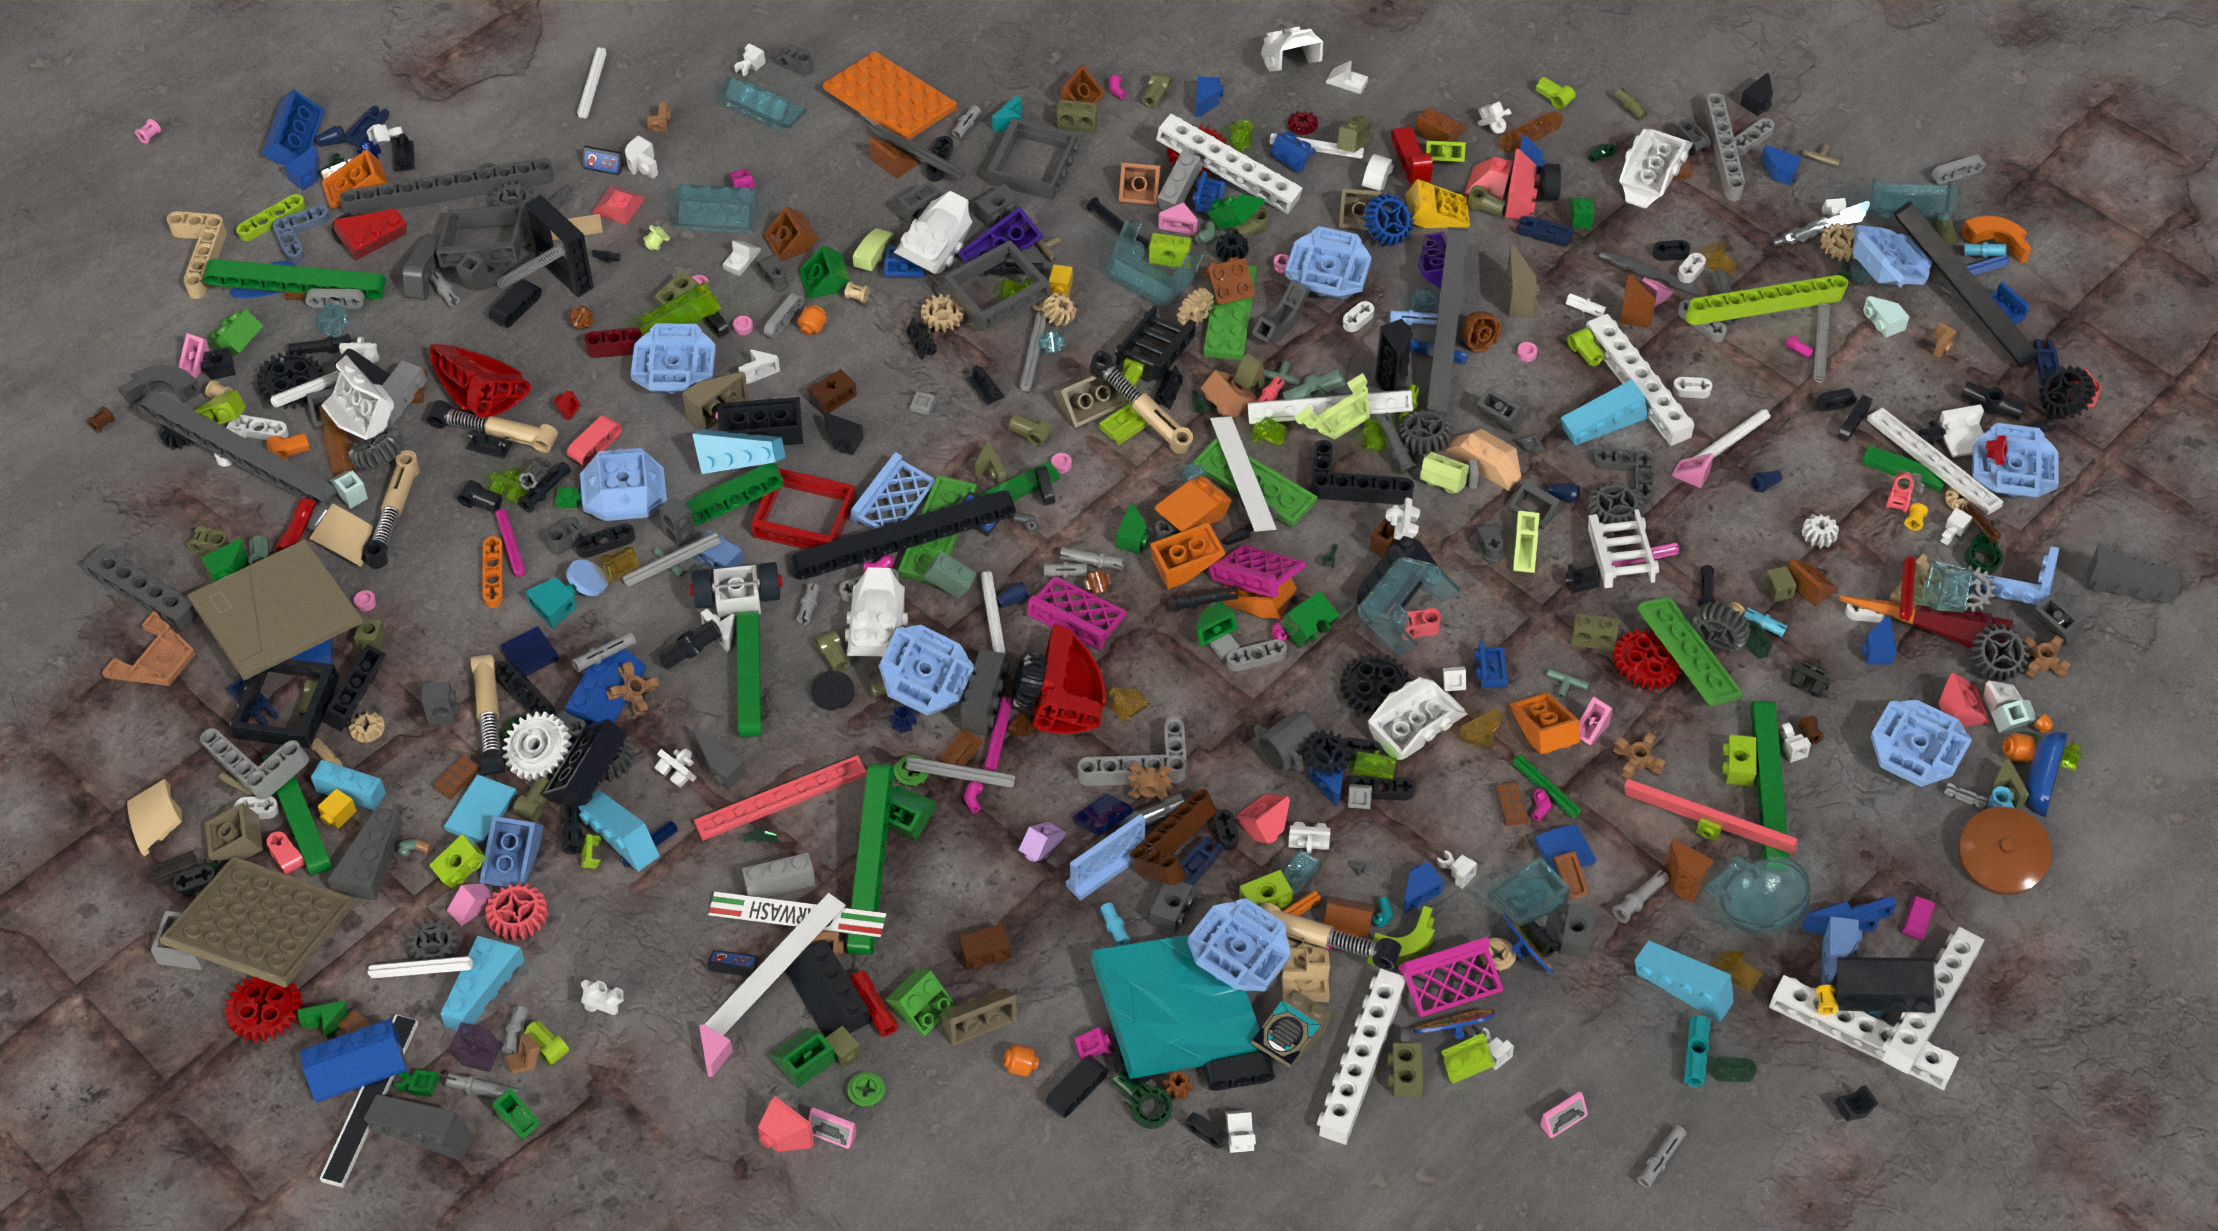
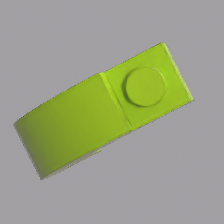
(1416, 943)

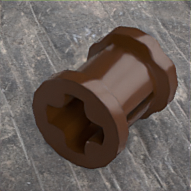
(101, 419)
(1810, 729)

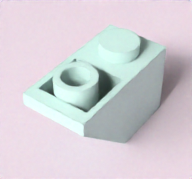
(1886, 315)
(349, 488)
(2014, 715)

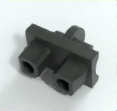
(1811, 673)

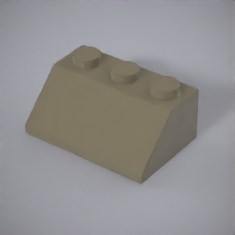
(1087, 399)
(979, 1016)

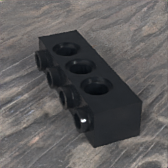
(354, 687)

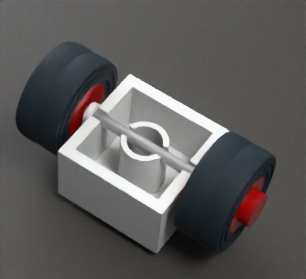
(736, 588)

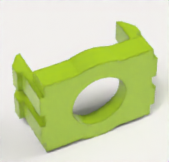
(586, 855)

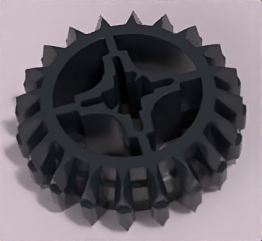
(2058, 387)
(1028, 680)

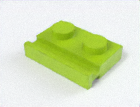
(1123, 424)
(1468, 1058)

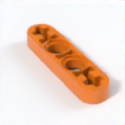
(495, 571)

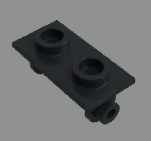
(404, 153)
(920, 338)
(984, 386)
(1169, 388)
(488, 444)

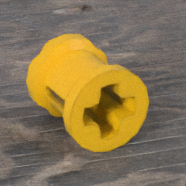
(1915, 519)
(1826, 999)

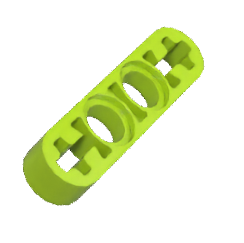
(294, 203)

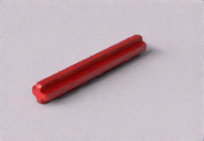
(1907, 588)

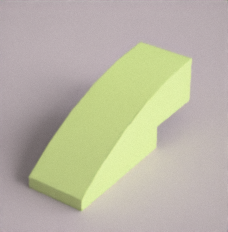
(872, 249)
(1526, 542)

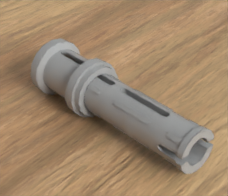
(1634, 901)

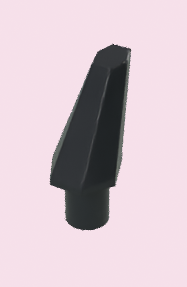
(606, 256)
(1239, 535)

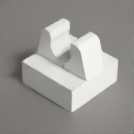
(1454, 679)

